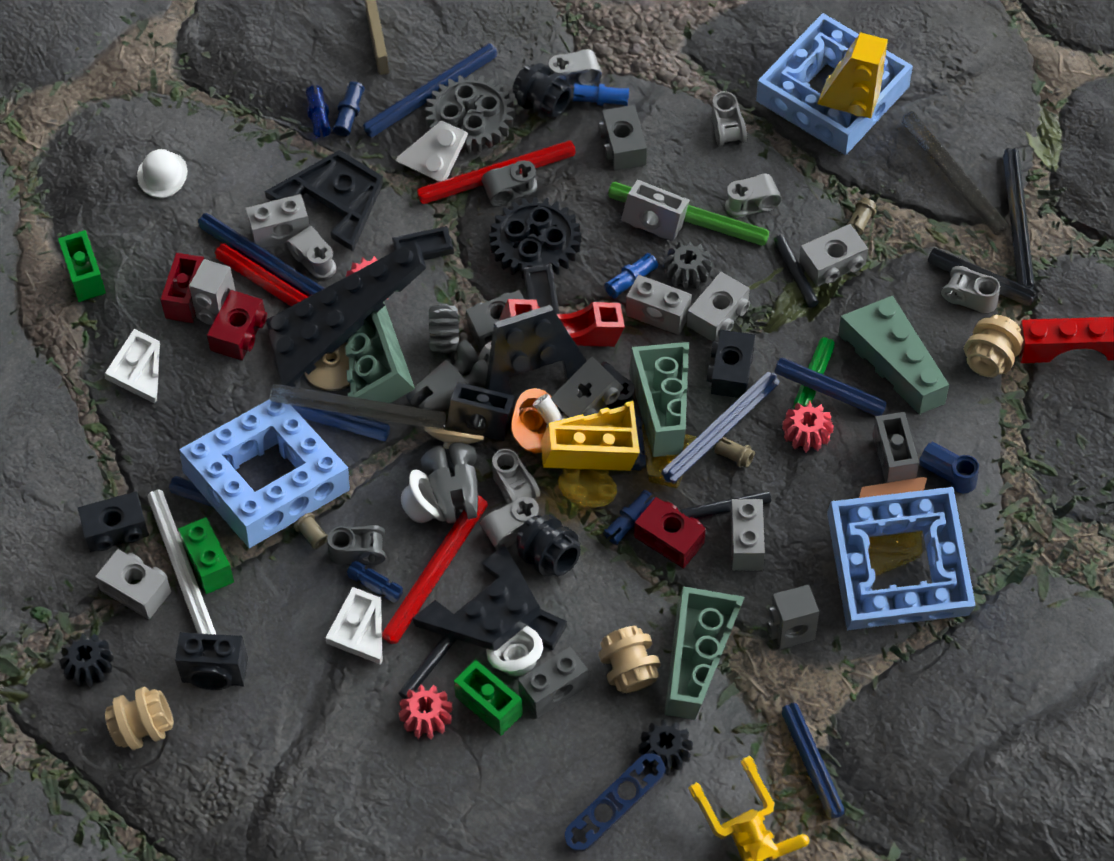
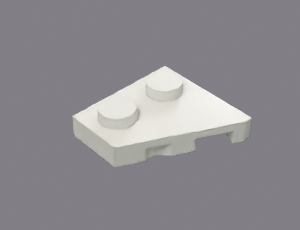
(435, 151)
(137, 366)
(359, 626)

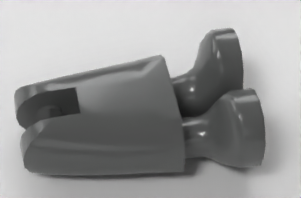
(438, 386)
(455, 491)

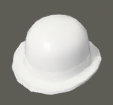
(162, 173)
(419, 499)
(518, 654)

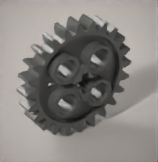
(474, 108)

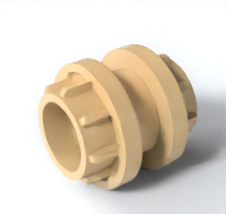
(993, 346)
(629, 659)
(138, 718)

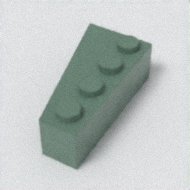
(895, 350)
(377, 362)
(661, 394)
(699, 639)

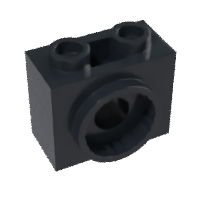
(211, 660)

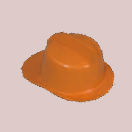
(527, 422)

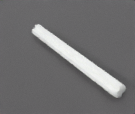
(180, 563)

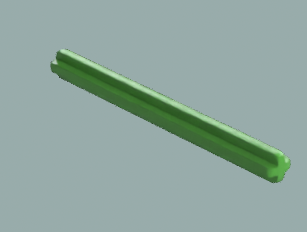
(707, 219)

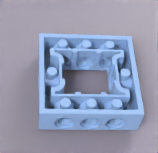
(788, 94)
(926, 511)
(258, 515)

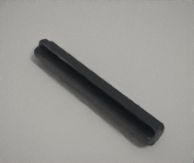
(1007, 287)

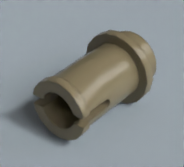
(864, 211)
(741, 454)
(311, 530)

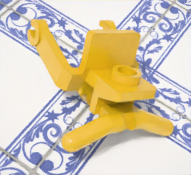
(748, 829)

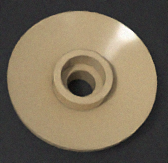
(331, 375)
(450, 437)

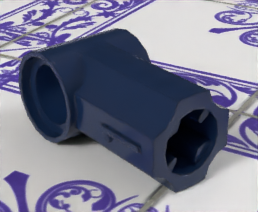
(950, 465)

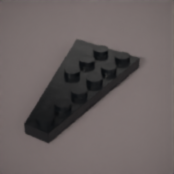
(334, 314)

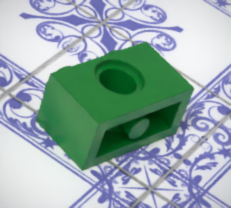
(82, 266)
(206, 555)
(488, 697)

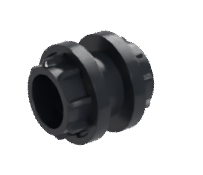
(542, 90)
(548, 545)

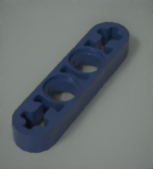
(611, 798)

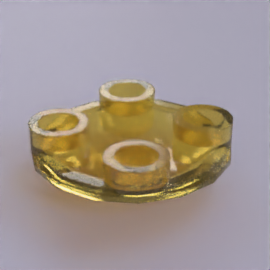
(587, 487)

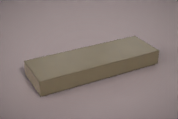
(377, 36)

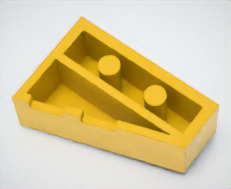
(857, 78)
(593, 441)

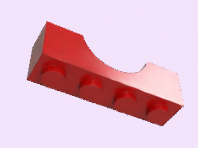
(592, 326)
(1051, 337)

